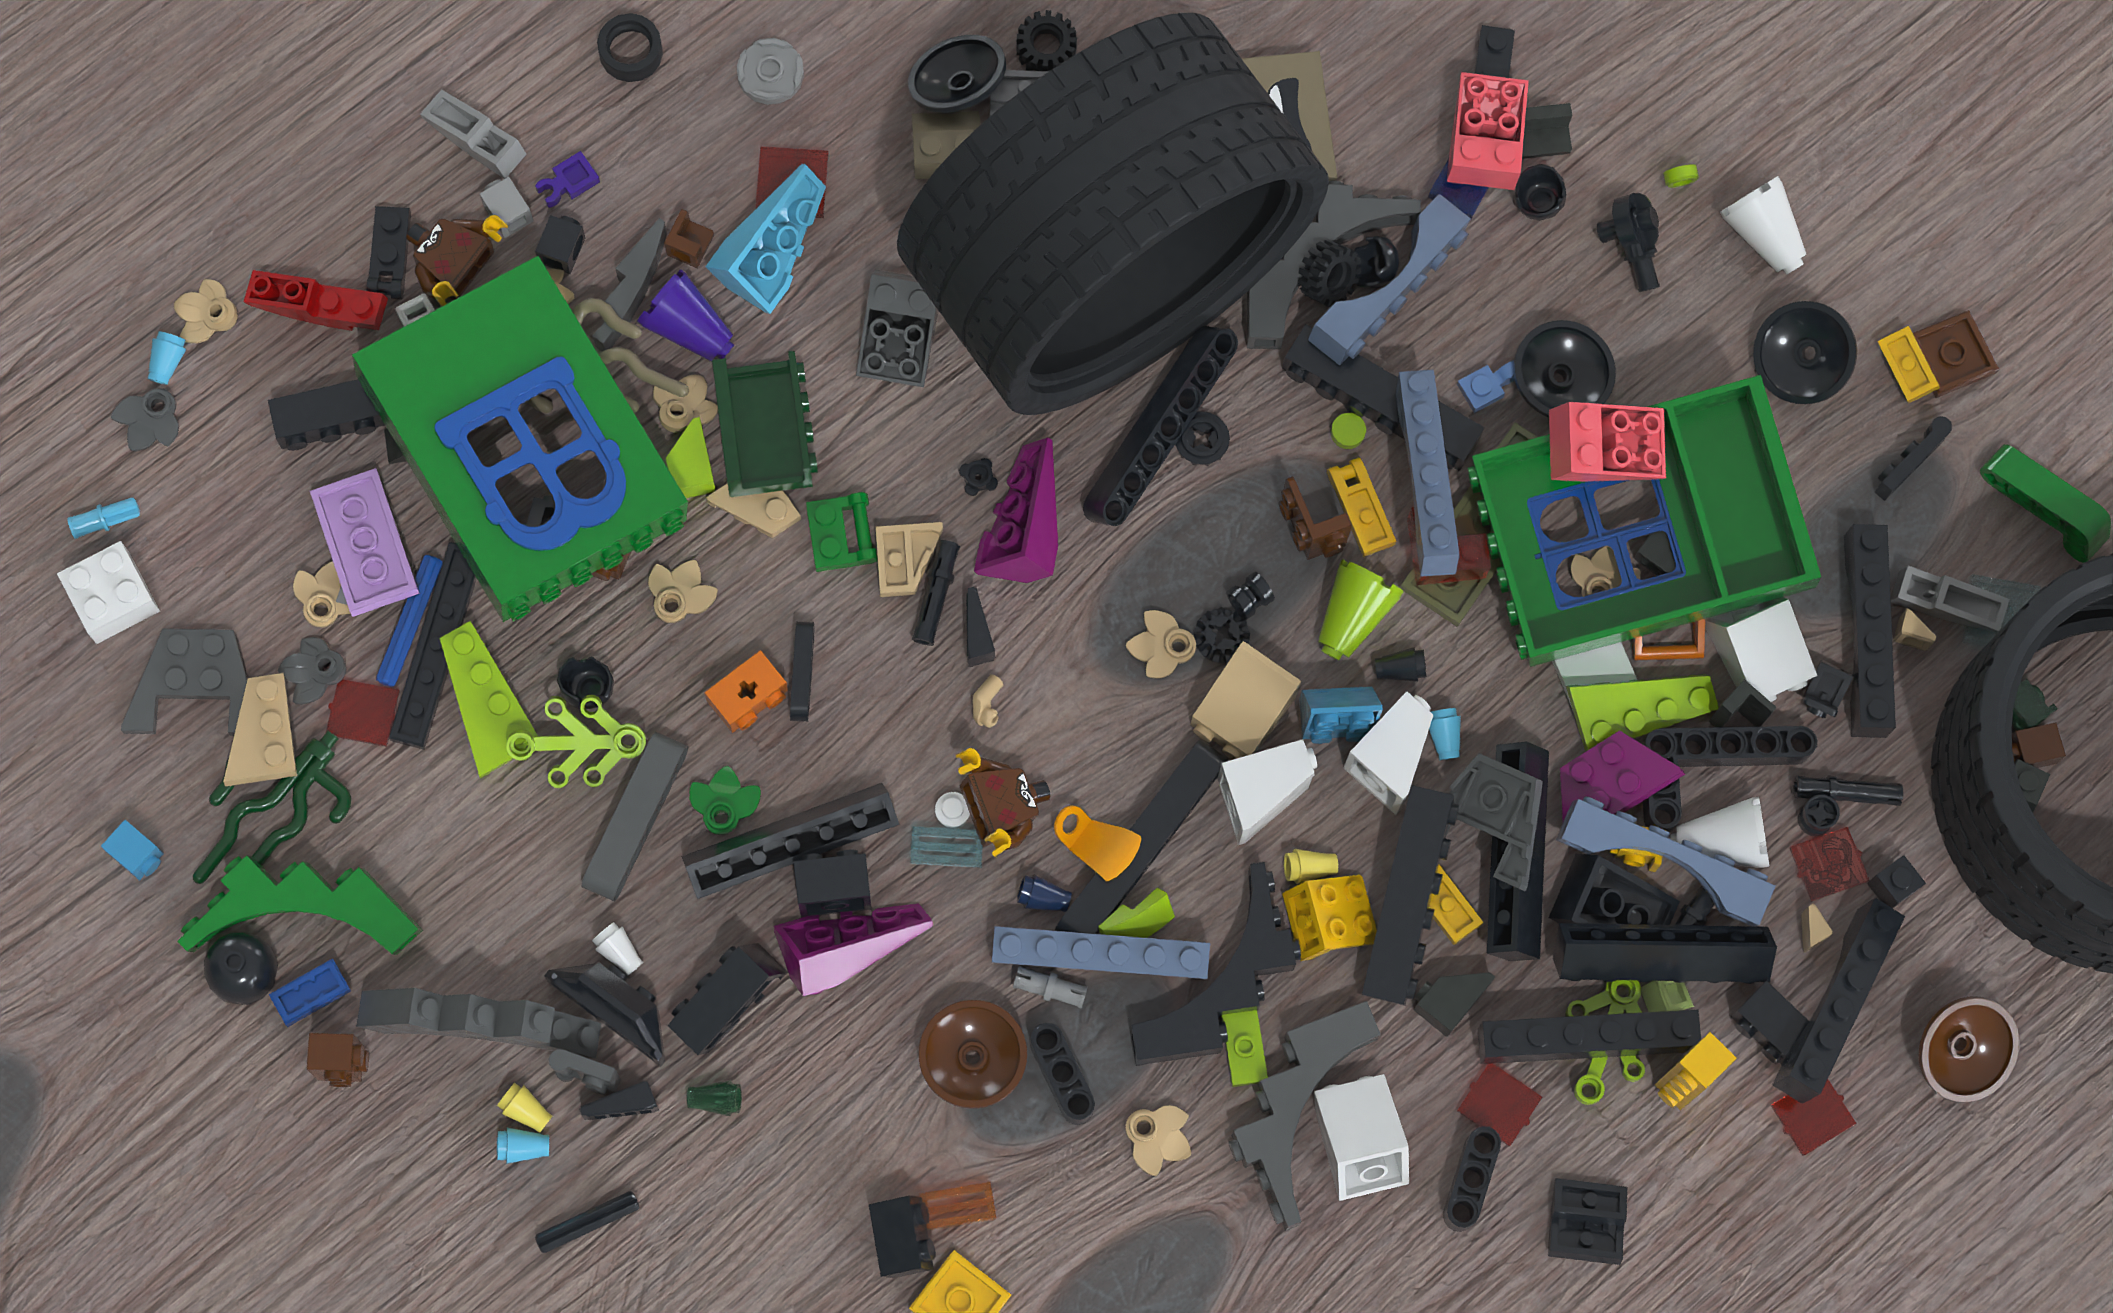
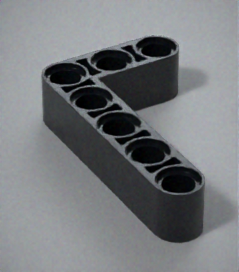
(1713, 755)

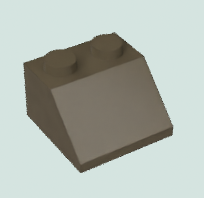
(938, 136)

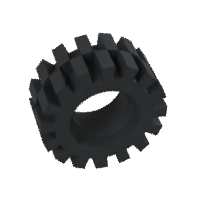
(1045, 25)
(1343, 267)

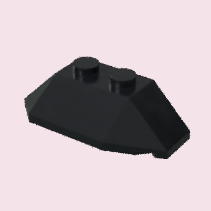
(614, 1003)

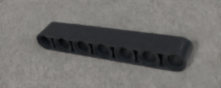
(1160, 425)
(1156, 828)

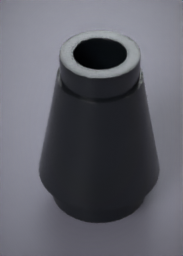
(1402, 665)

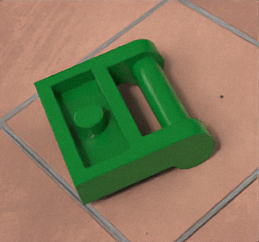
(829, 532)

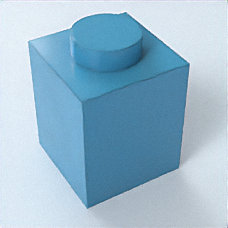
(133, 850)

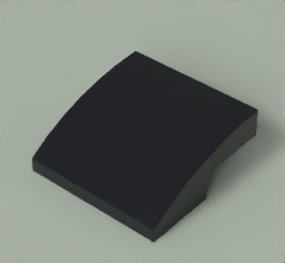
(1587, 1221)

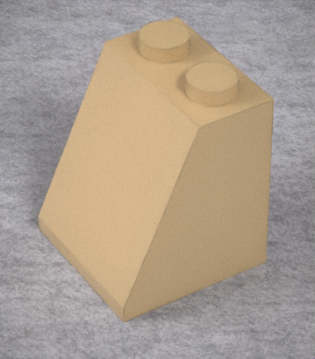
(1245, 703)

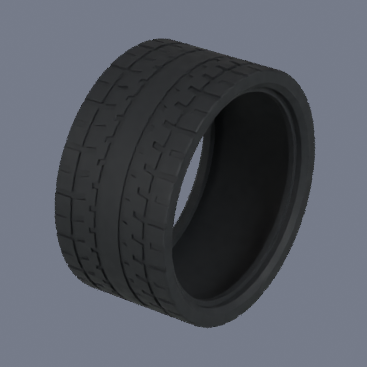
(1110, 212)
(1979, 795)

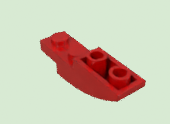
(315, 303)

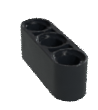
(1062, 1091)
(1482, 1164)

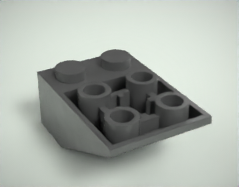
(897, 330)

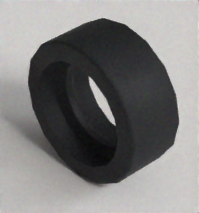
(629, 23)

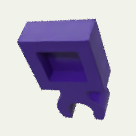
(571, 177)

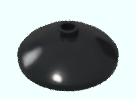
(957, 73)
(1782, 347)
(1571, 352)

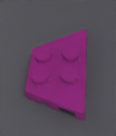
(1616, 774)

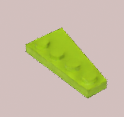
(483, 698)
(1638, 705)

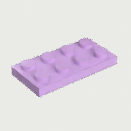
(364, 542)

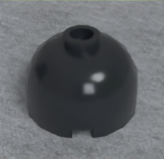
(240, 968)

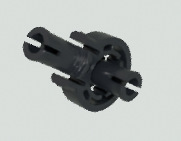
(1637, 228)

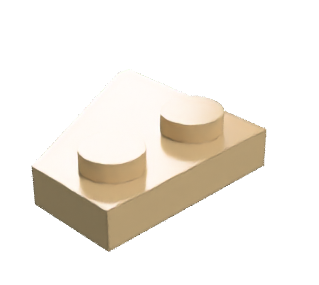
(766, 511)
(904, 556)

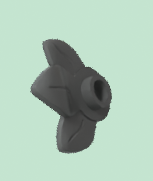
(144, 422)
(308, 671)

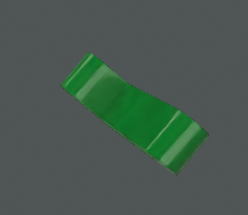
(2051, 499)

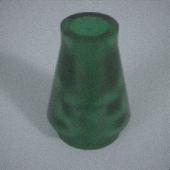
(717, 1098)

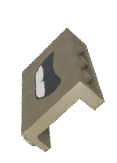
(1299, 92)

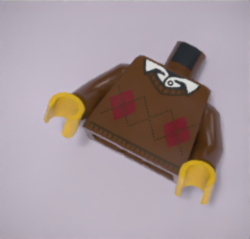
(452, 254)
(1000, 800)

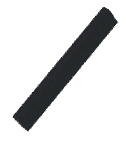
(429, 664)

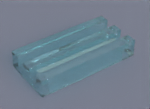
(946, 847)

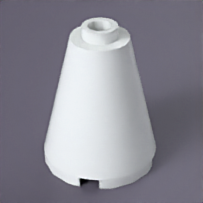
(1768, 226)
(1730, 832)

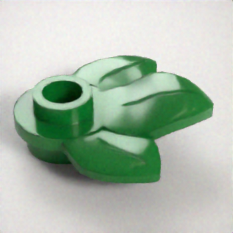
(726, 797)

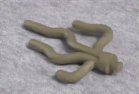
(618, 354)

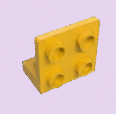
(1330, 915)

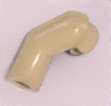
(982, 702)

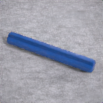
(409, 622)

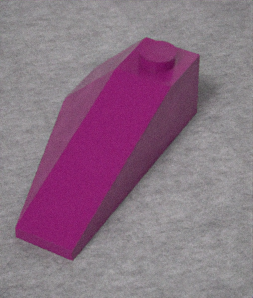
(1025, 531)
(834, 950)

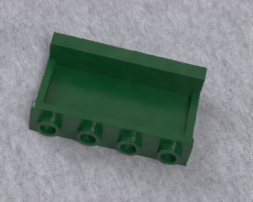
(764, 426)

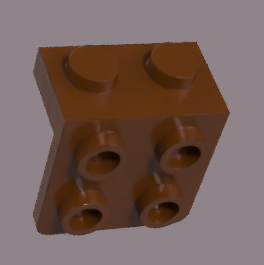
(1316, 539)

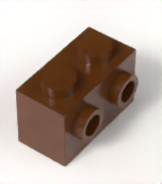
(337, 1058)

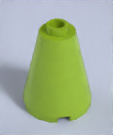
(1354, 609)

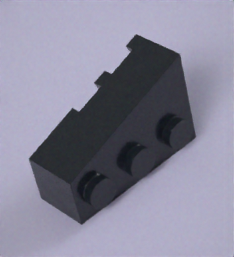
(724, 996)

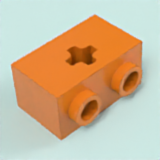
(755, 675)

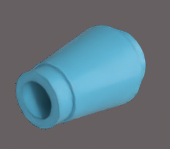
(165, 357)
(1446, 733)
(521, 1145)

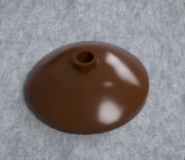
(966, 1029)
(1981, 1058)

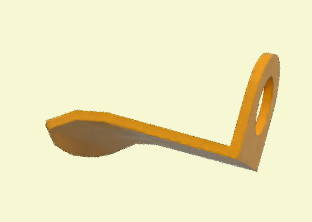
(1098, 844)

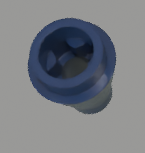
(1042, 895)

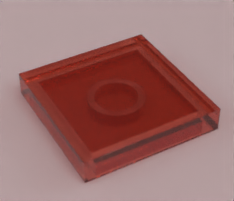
(780, 163)

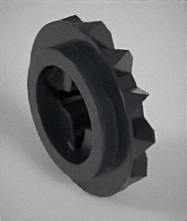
(1218, 440)
(1206, 638)

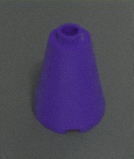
(687, 319)

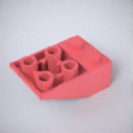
(1488, 131)
(1606, 442)

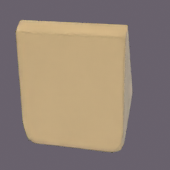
(1913, 631)
(1814, 928)

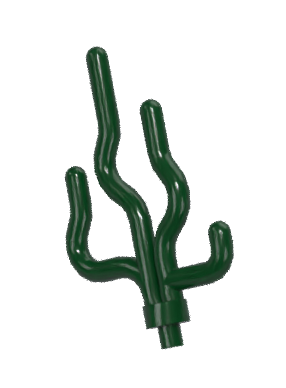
(309, 769)

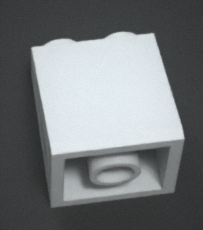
(1763, 647)
(1391, 751)
(1264, 785)
(1362, 1137)

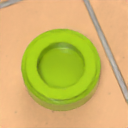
(1681, 176)
(1348, 431)

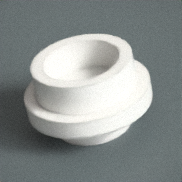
(952, 810)

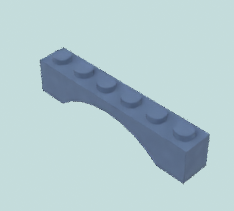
(1349, 322)
(1431, 489)
(1733, 891)
(1100, 952)

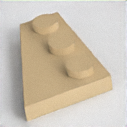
(263, 734)

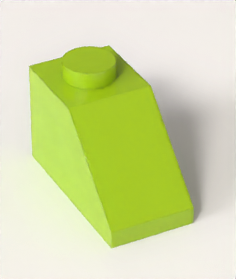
(690, 462)

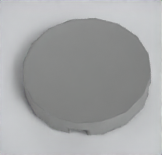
(770, 71)

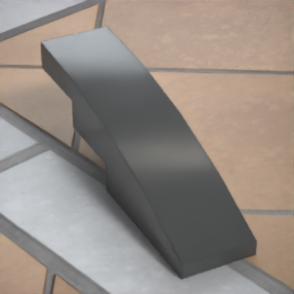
(635, 275)

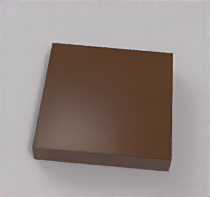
(1956, 353)

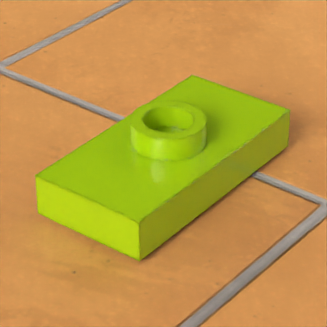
(1244, 1048)

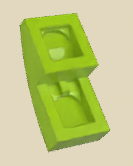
(1143, 920)

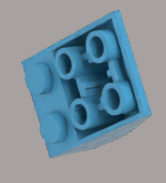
(1338, 713)

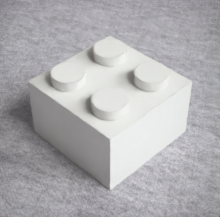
(108, 592)

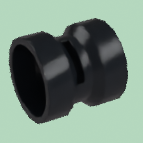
(1250, 595)
(1822, 809)

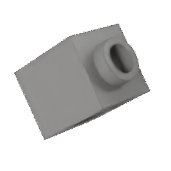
(505, 201)

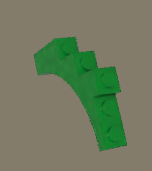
(256, 893)

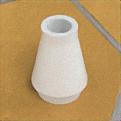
(617, 948)

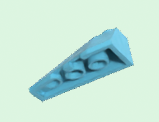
(763, 248)

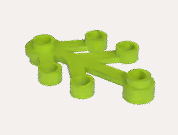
(582, 741)
(1617, 1006)

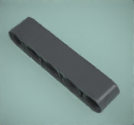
(634, 816)

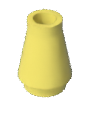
(1309, 865)
(524, 1107)

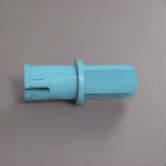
(103, 517)

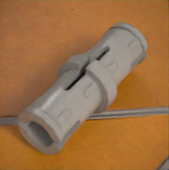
(1050, 987)

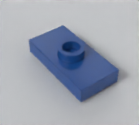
(310, 992)

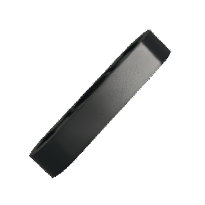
(802, 671)

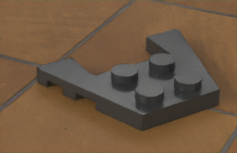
(189, 667)
(1503, 805)

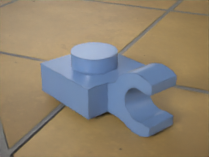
(1485, 387)

